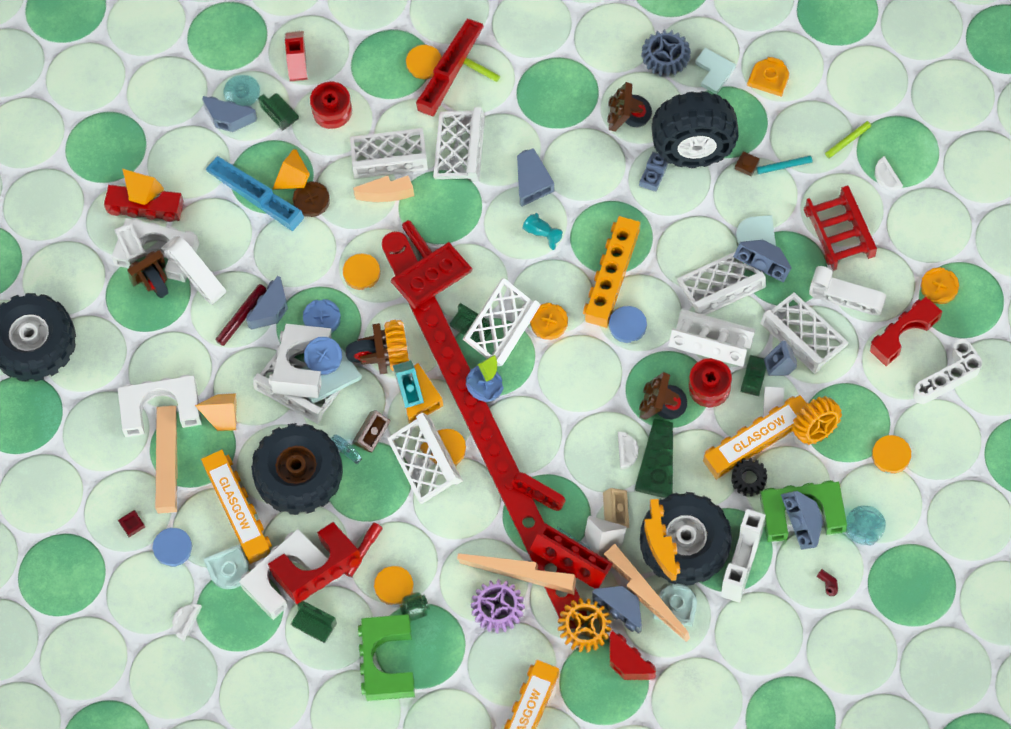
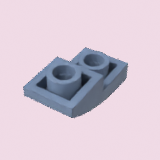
(654, 172)

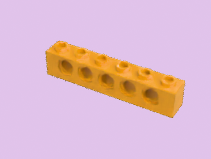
(601, 314)

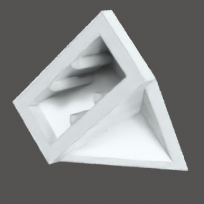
(603, 534)

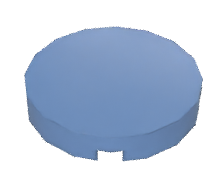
(322, 314)
(627, 324)
(323, 355)
(483, 389)
(172, 547)

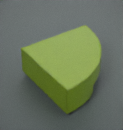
(488, 367)

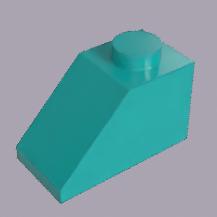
(408, 384)

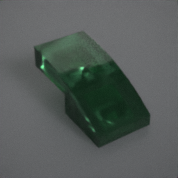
(754, 376)

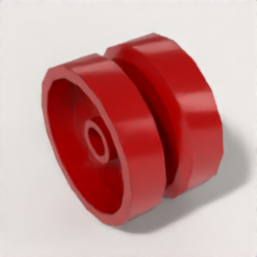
(331, 105)
(710, 382)

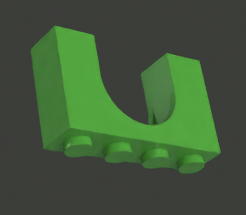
(828, 500)
(374, 633)

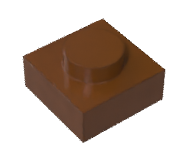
(747, 163)

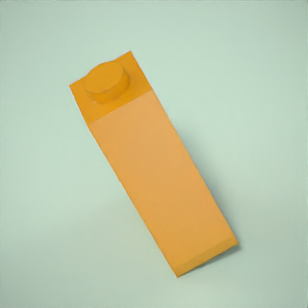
(430, 395)

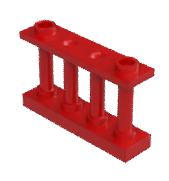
(852, 215)

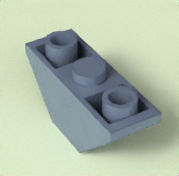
(228, 115)
(764, 257)
(269, 306)
(804, 518)
(621, 605)

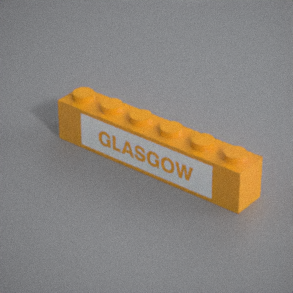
(754, 438)
(236, 506)
(533, 696)

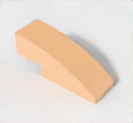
(385, 190)

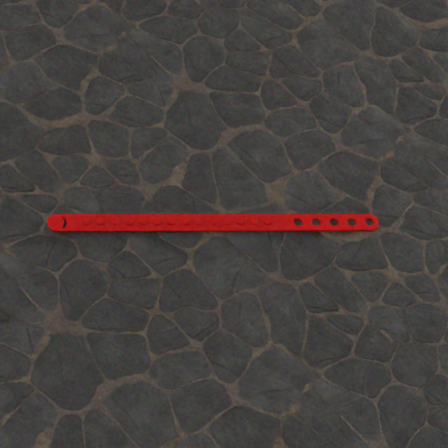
(476, 415)

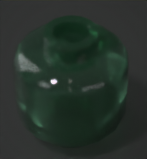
(415, 606)

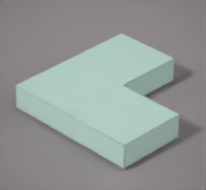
(718, 68)

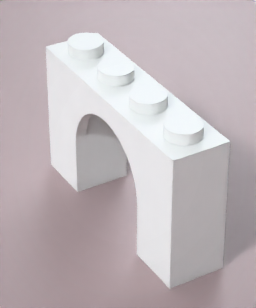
(154, 232)
(291, 380)
(135, 397)
(738, 571)
(257, 581)

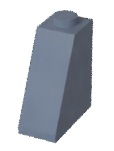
(532, 177)

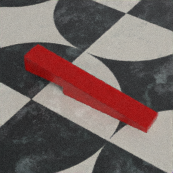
(448, 67)

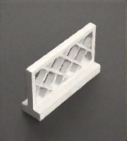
(474, 149)
(389, 164)
(729, 293)
(511, 334)
(800, 348)
(296, 403)
(439, 451)

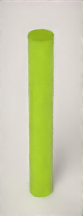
(477, 67)
(848, 139)

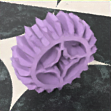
(511, 612)

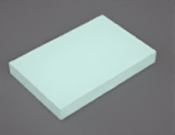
(341, 378)

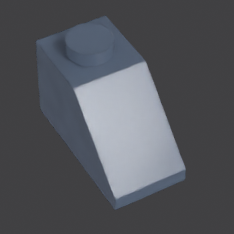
(780, 360)

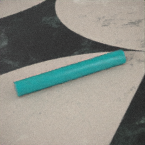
(785, 164)

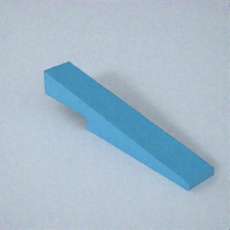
(256, 193)

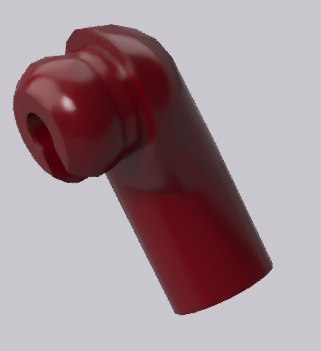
(831, 583)

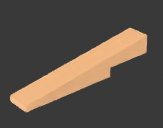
(166, 460)
(521, 570)
(645, 593)

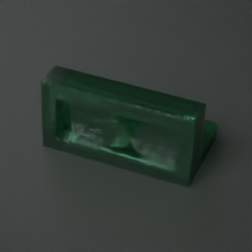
(278, 110)
(464, 320)
(314, 621)

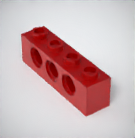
(571, 556)

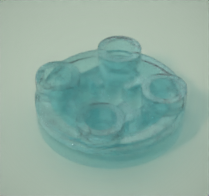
(865, 525)

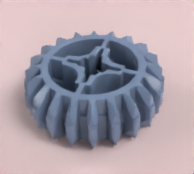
(669, 47)

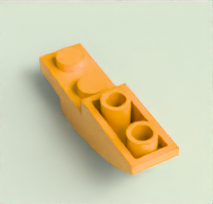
(660, 546)

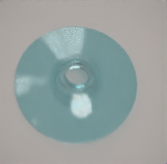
(244, 96)

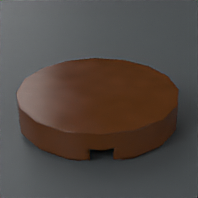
(311, 199)

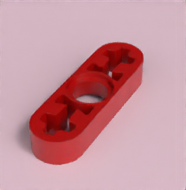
(538, 491)

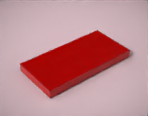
(431, 275)

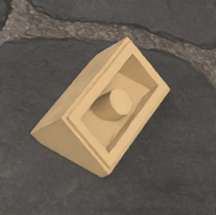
(616, 506)

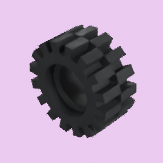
(749, 488)

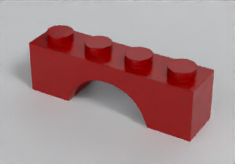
(166, 206)
(922, 316)

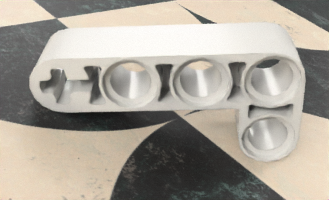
(194, 268)
(845, 293)
(950, 382)

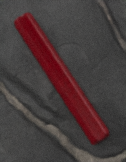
(240, 315)

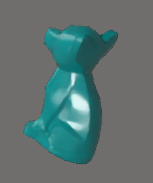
(537, 226)

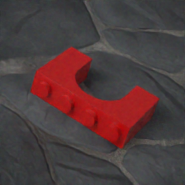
(302, 583)

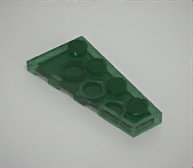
(657, 463)

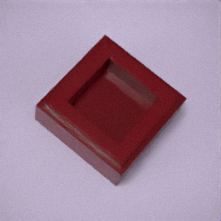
(131, 523)

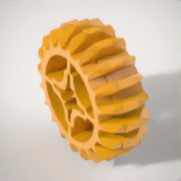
(396, 342)
(816, 420)
(596, 613)

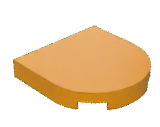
(769, 76)
(453, 442)

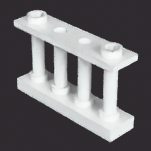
(712, 328)

